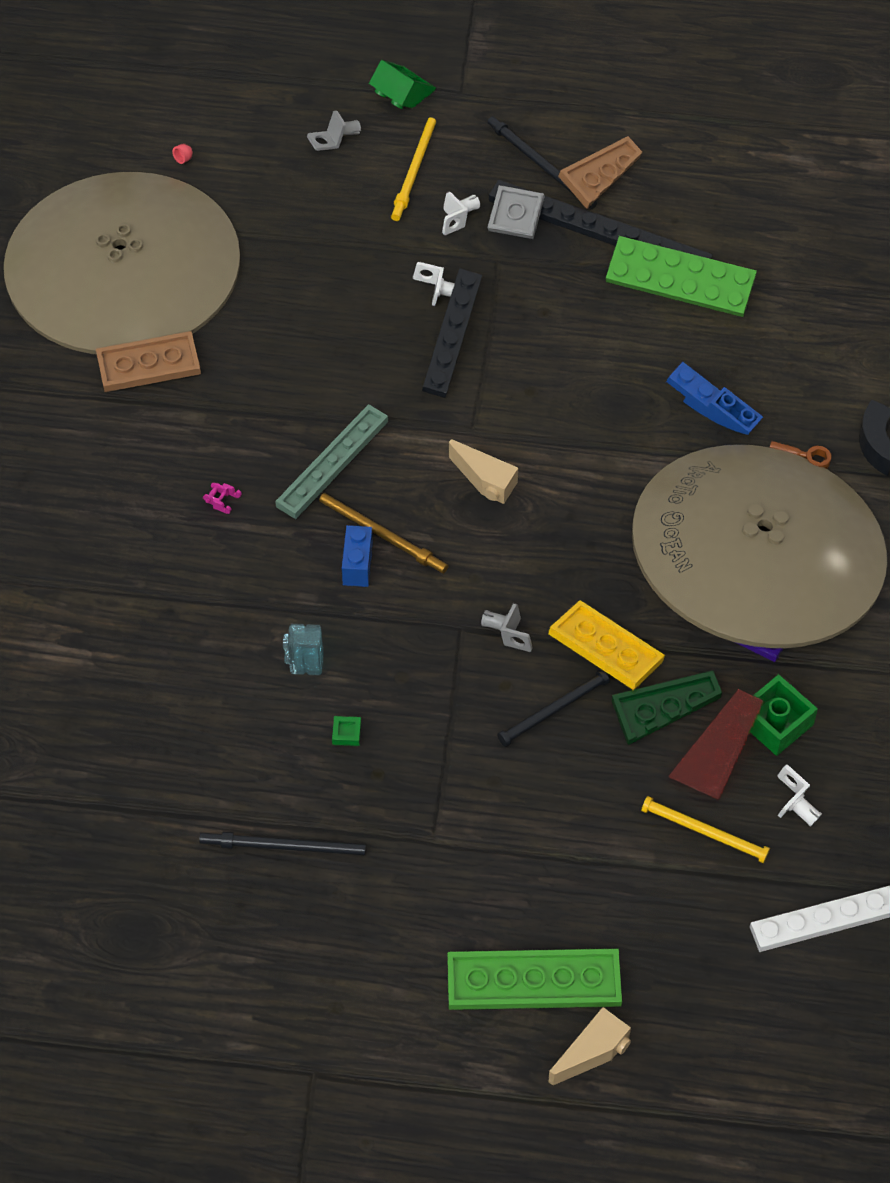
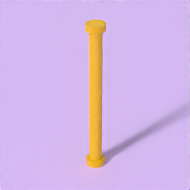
(705, 829)

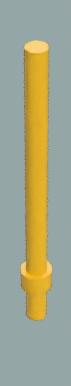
(402, 198)

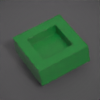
(346, 731)

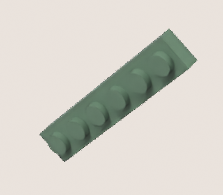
(331, 461)

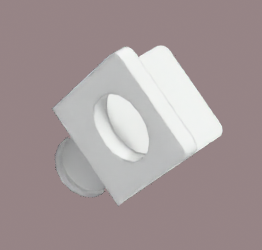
(458, 211)
(441, 287)
(798, 803)

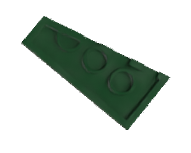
(661, 704)

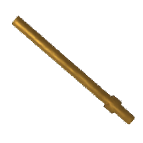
(422, 555)

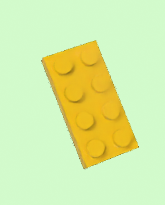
(606, 644)

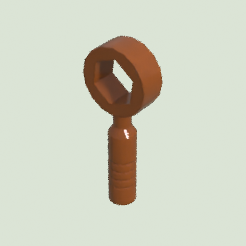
(815, 450)

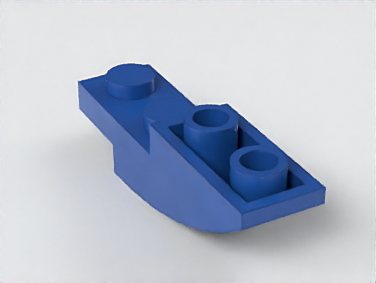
(717, 405)

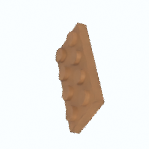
(148, 361)

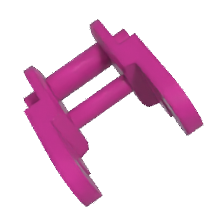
(224, 490)

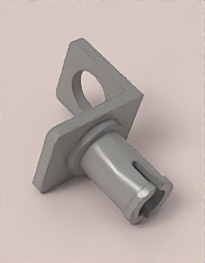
(336, 130)
(507, 627)

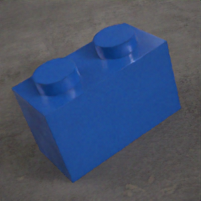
(357, 556)

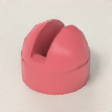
(182, 153)

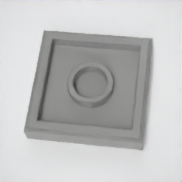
(516, 212)

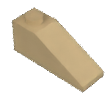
(488, 474)
(594, 1046)

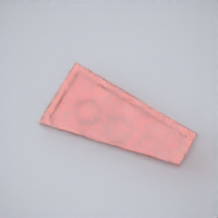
(718, 748)

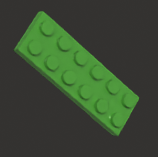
(681, 276)
(534, 979)

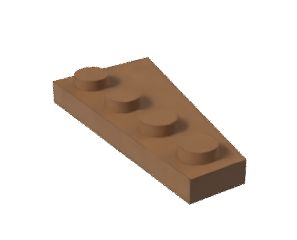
(597, 172)

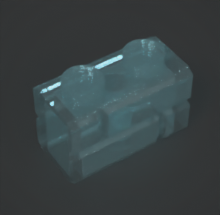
(304, 649)

